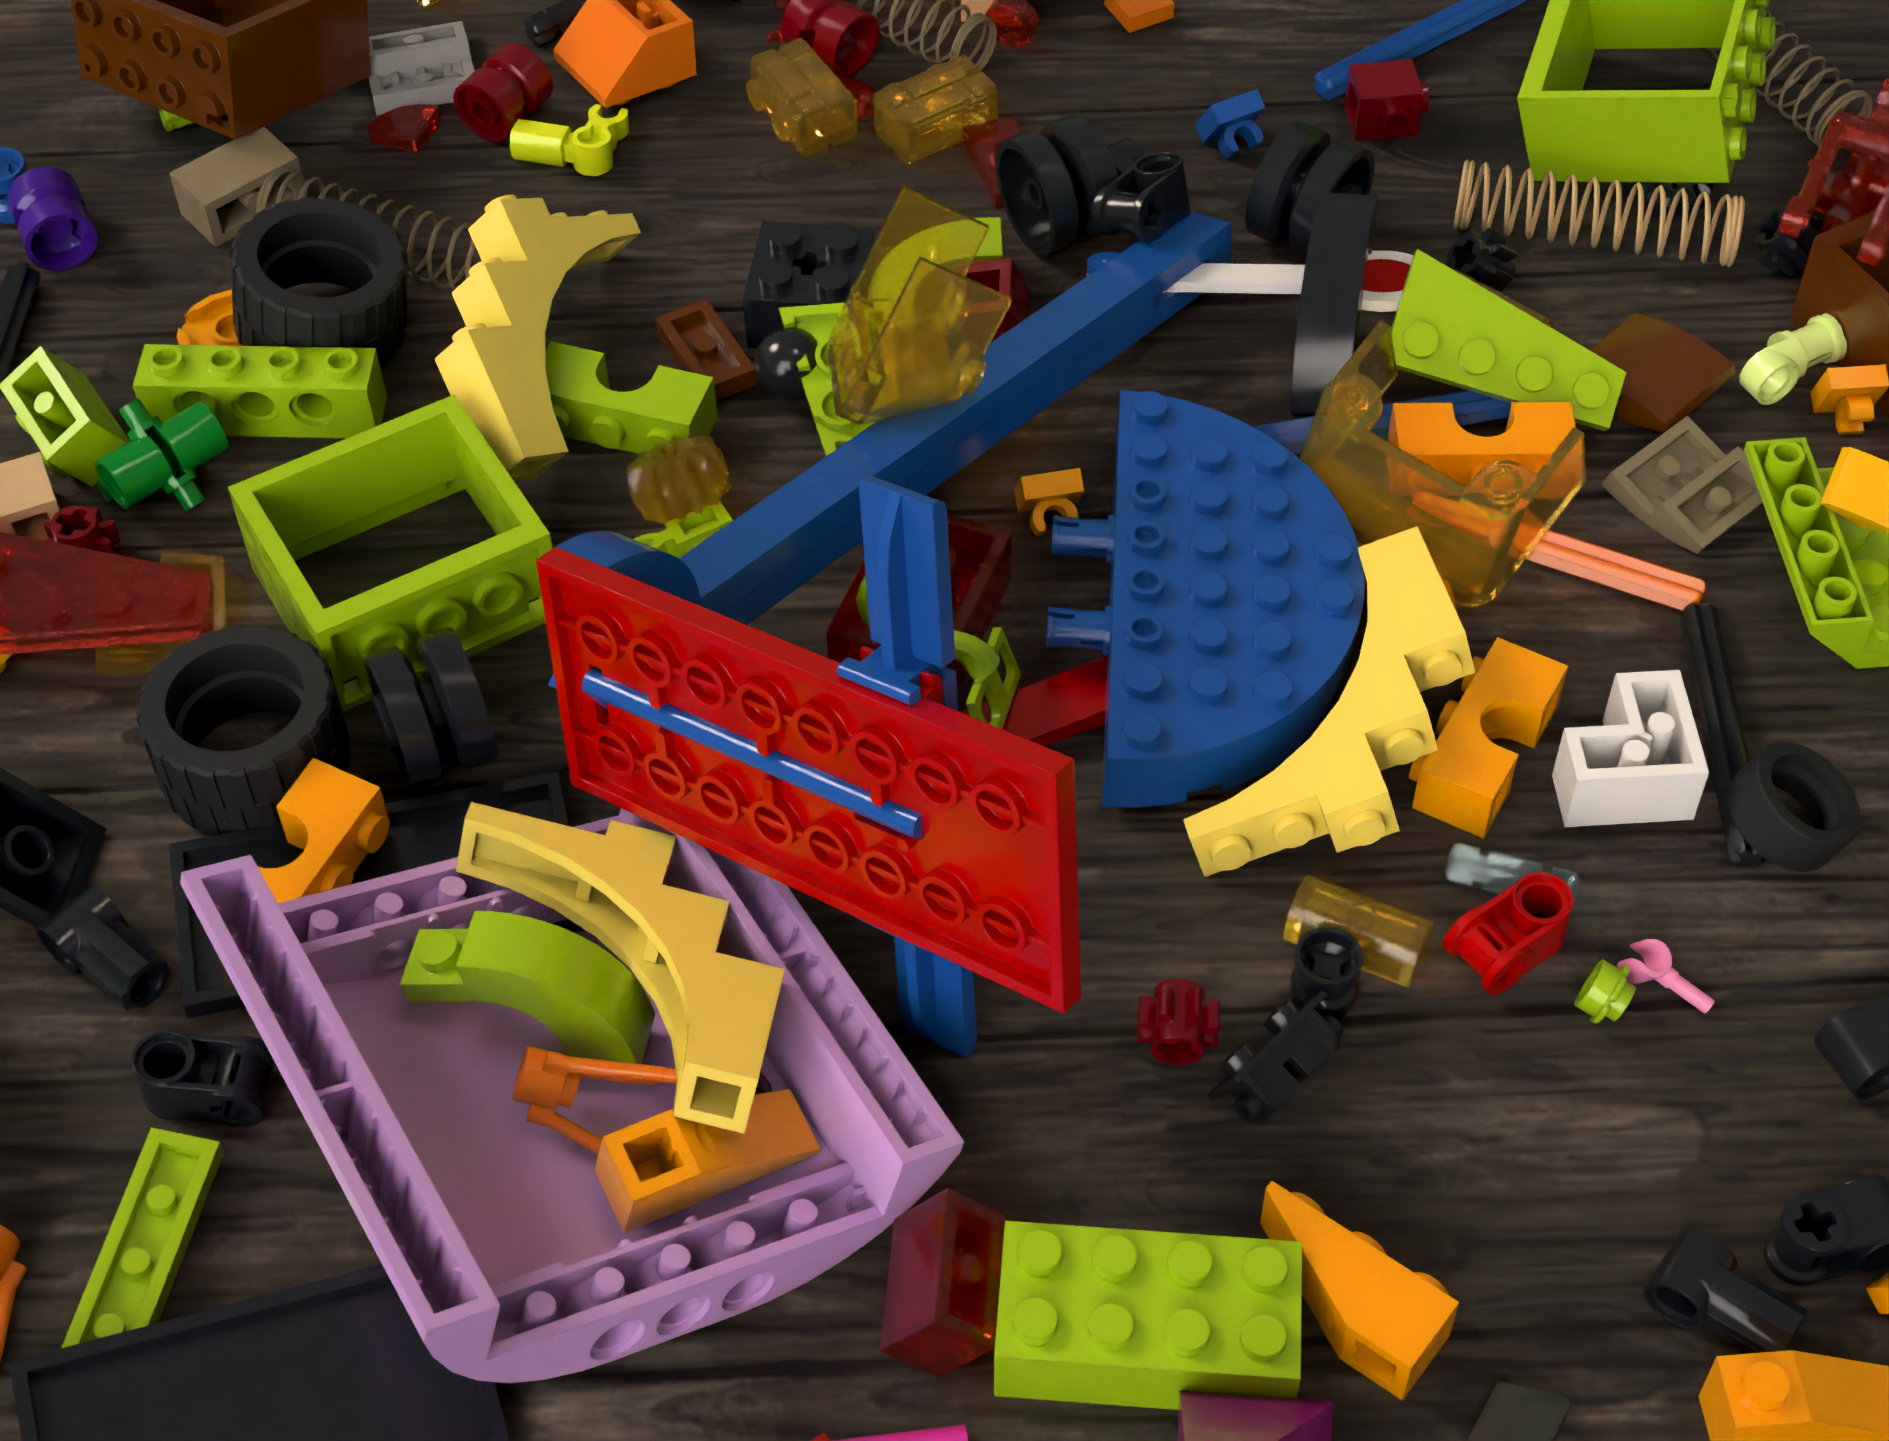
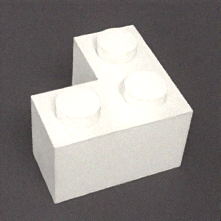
(1638, 764)

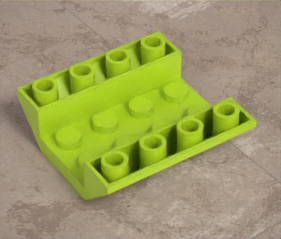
(1831, 562)

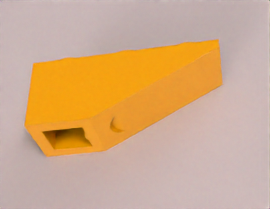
(680, 1162)
(1366, 1303)

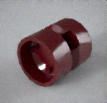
(835, 30)
(502, 91)

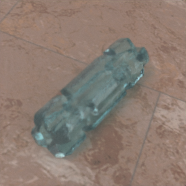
(1497, 870)

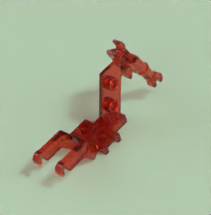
(1849, 192)

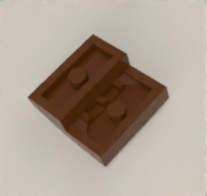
(1665, 371)

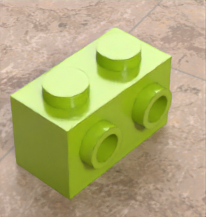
(62, 415)

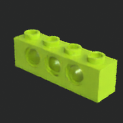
(266, 388)

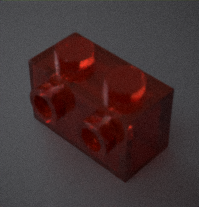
(943, 1283)

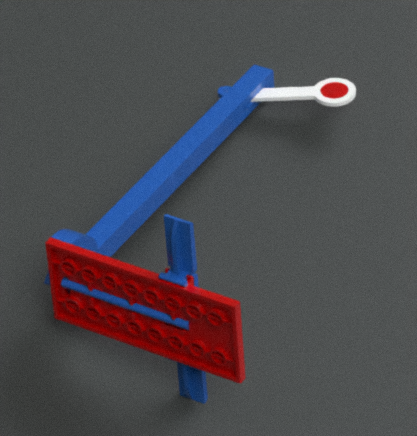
(866, 770)

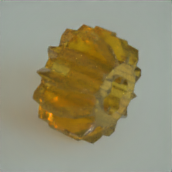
(678, 478)

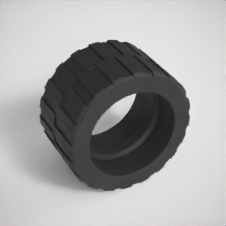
(319, 244)
(225, 678)

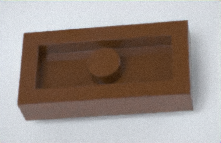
(706, 347)

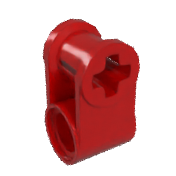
(1504, 938)

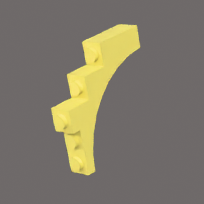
(506, 301)
(1377, 723)
(667, 936)

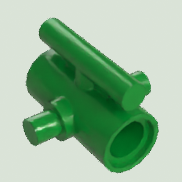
(160, 455)

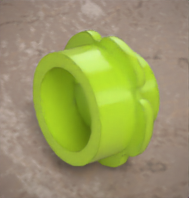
(1605, 992)

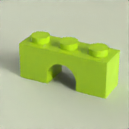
(629, 421)

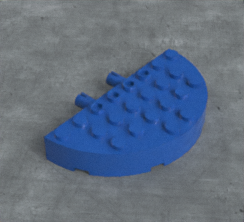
(1224, 602)

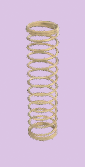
(1730, 236)

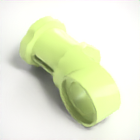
(1788, 354)

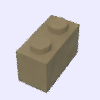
(223, 186)

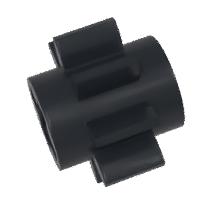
(1782, 250)
(1484, 258)

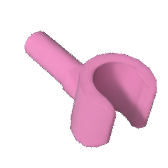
(1658, 967)

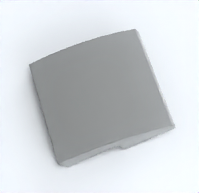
(418, 66)

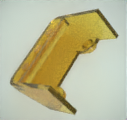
(913, 319)
(1471, 531)

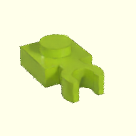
(687, 534)

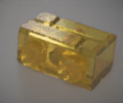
(802, 97)
(933, 108)

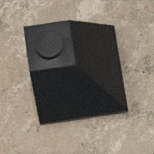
(42, 851)

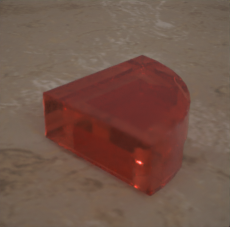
(405, 127)

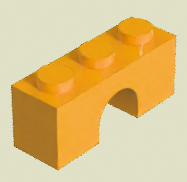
(1438, 440)
(1505, 698)
(336, 825)

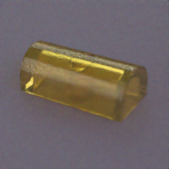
(1389, 936)

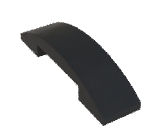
(1331, 294)

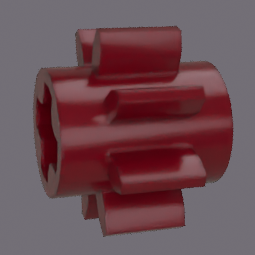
(83, 529)
(1178, 1021)

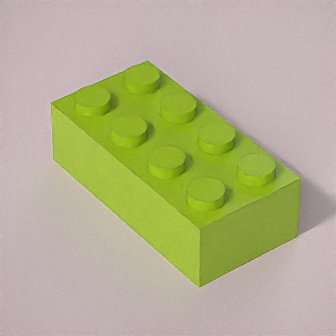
(1145, 1315)

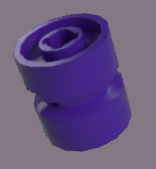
(52, 219)

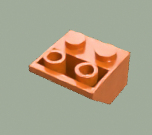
(627, 48)

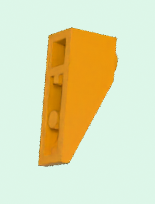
(1795, 1398)

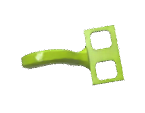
(981, 663)

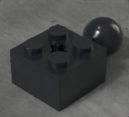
(790, 269)

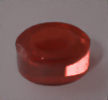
(1013, 20)

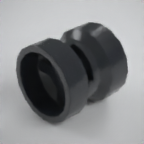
(1327, 962)

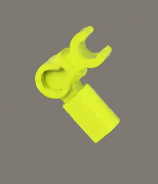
(588, 147)

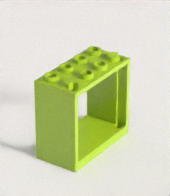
(1642, 132)
(373, 481)

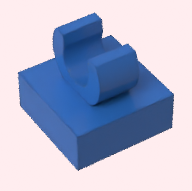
(1230, 118)

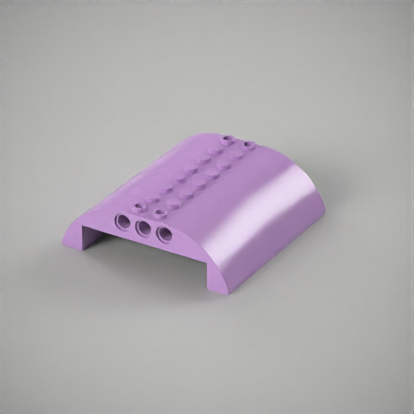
(502, 1220)

